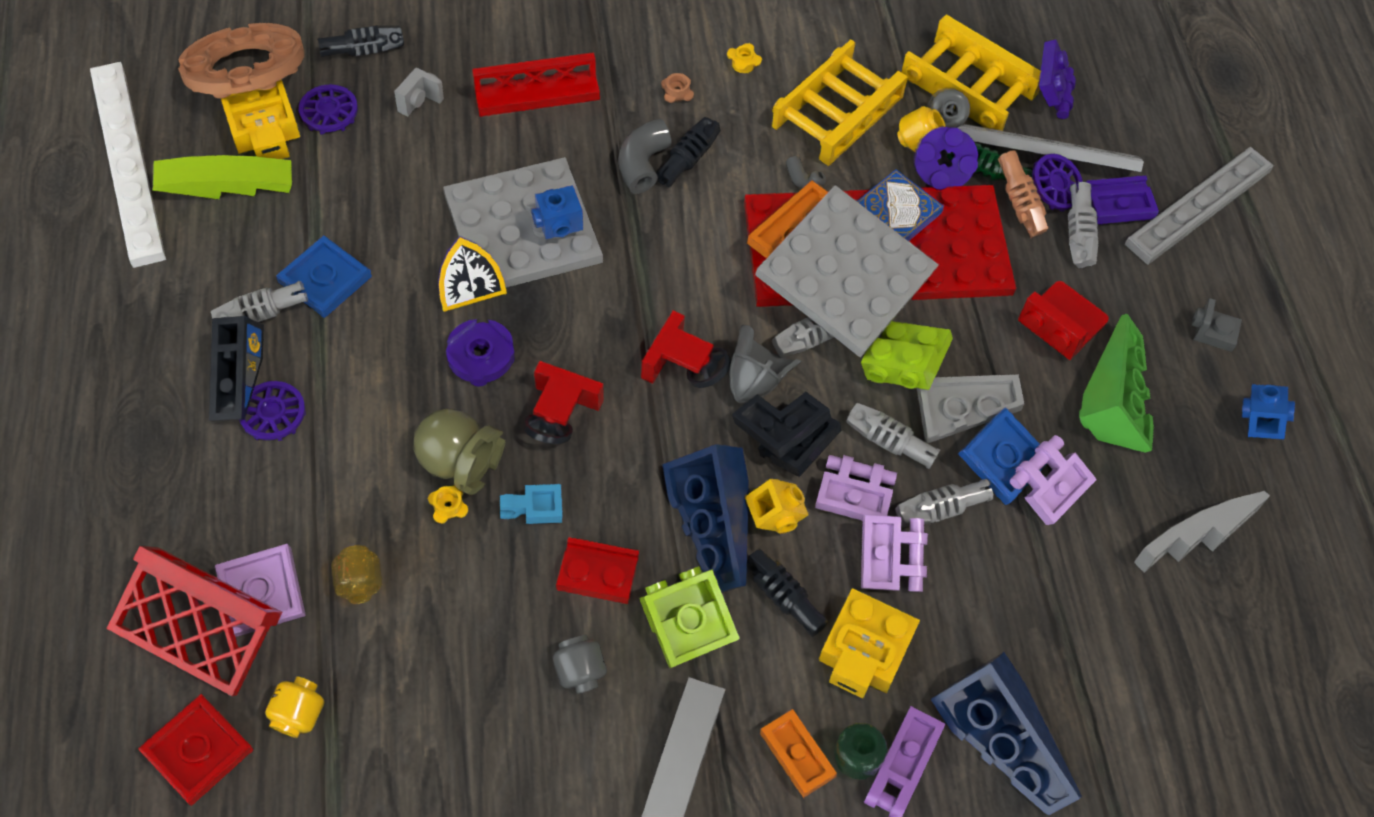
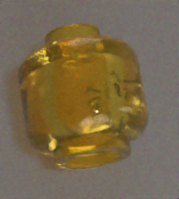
(356, 574)

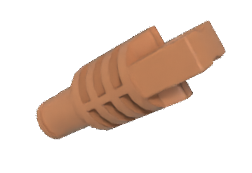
(1023, 195)

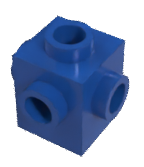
(558, 212)
(1268, 411)

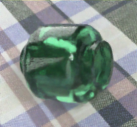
(860, 739)

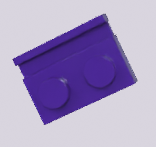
(1122, 199)

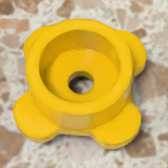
(744, 58)
(441, 497)

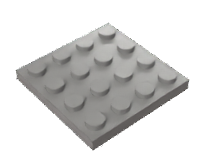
(499, 219)
(846, 270)

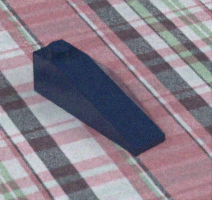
(711, 499)
(1003, 723)

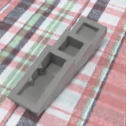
(1207, 526)
(684, 750)

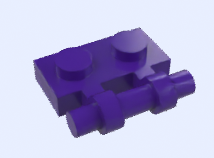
(1057, 79)

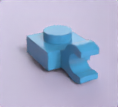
(539, 504)

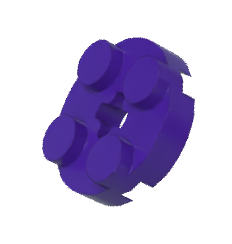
(928, 152)
(484, 368)

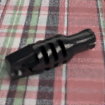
(362, 41)
(689, 150)
(785, 591)

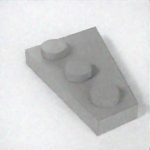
(966, 402)

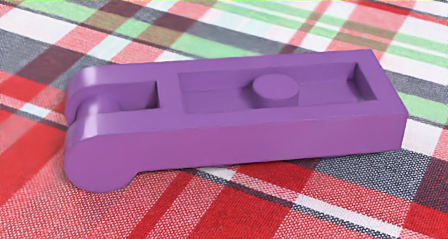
(905, 761)

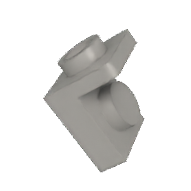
(414, 90)

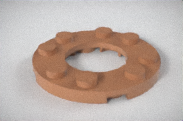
(199, 58)

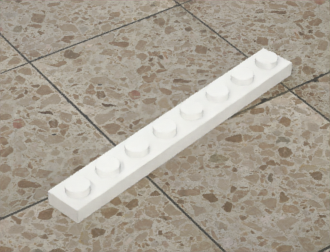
(127, 165)

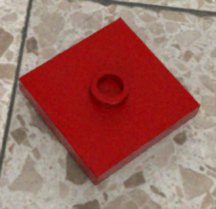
(196, 749)

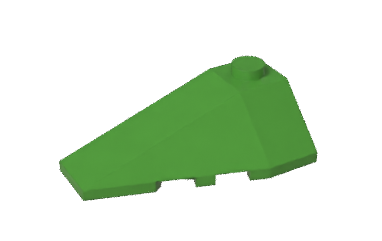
(1117, 391)

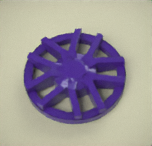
(328, 108)
(1055, 180)
(273, 411)

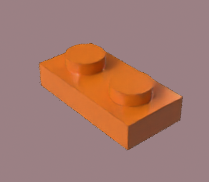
(798, 753)

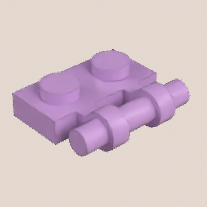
(1060, 488)
(854, 497)
(881, 553)

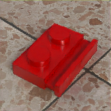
(597, 570)

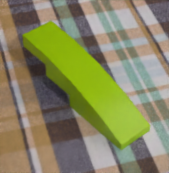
(221, 173)

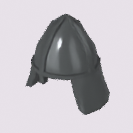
(755, 368)

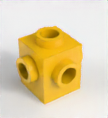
(777, 506)

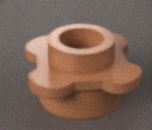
(677, 88)

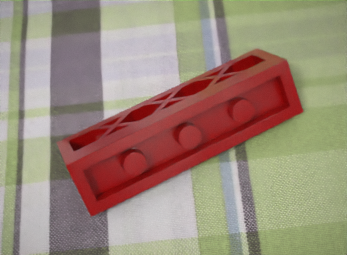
(536, 89)

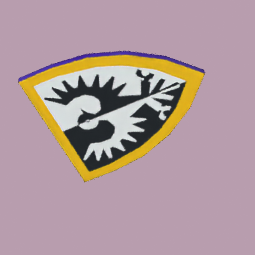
(468, 275)

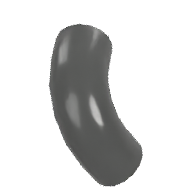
(637, 150)

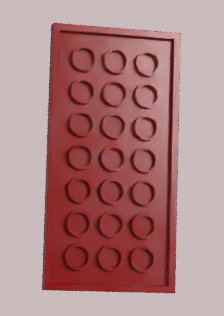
(962, 240)

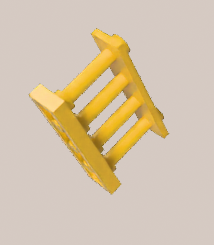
(986, 56)
(850, 125)

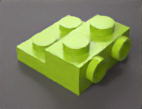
(907, 355)
(689, 616)

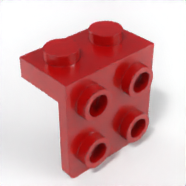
(1063, 318)

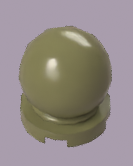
(455, 447)

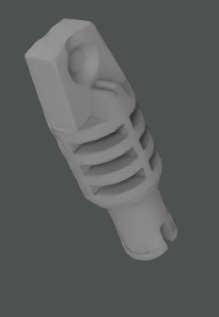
(1082, 226)
(262, 303)
(800, 337)
(891, 434)
(943, 502)

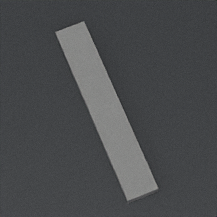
(1047, 146)
(1198, 205)

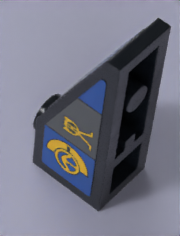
(234, 366)

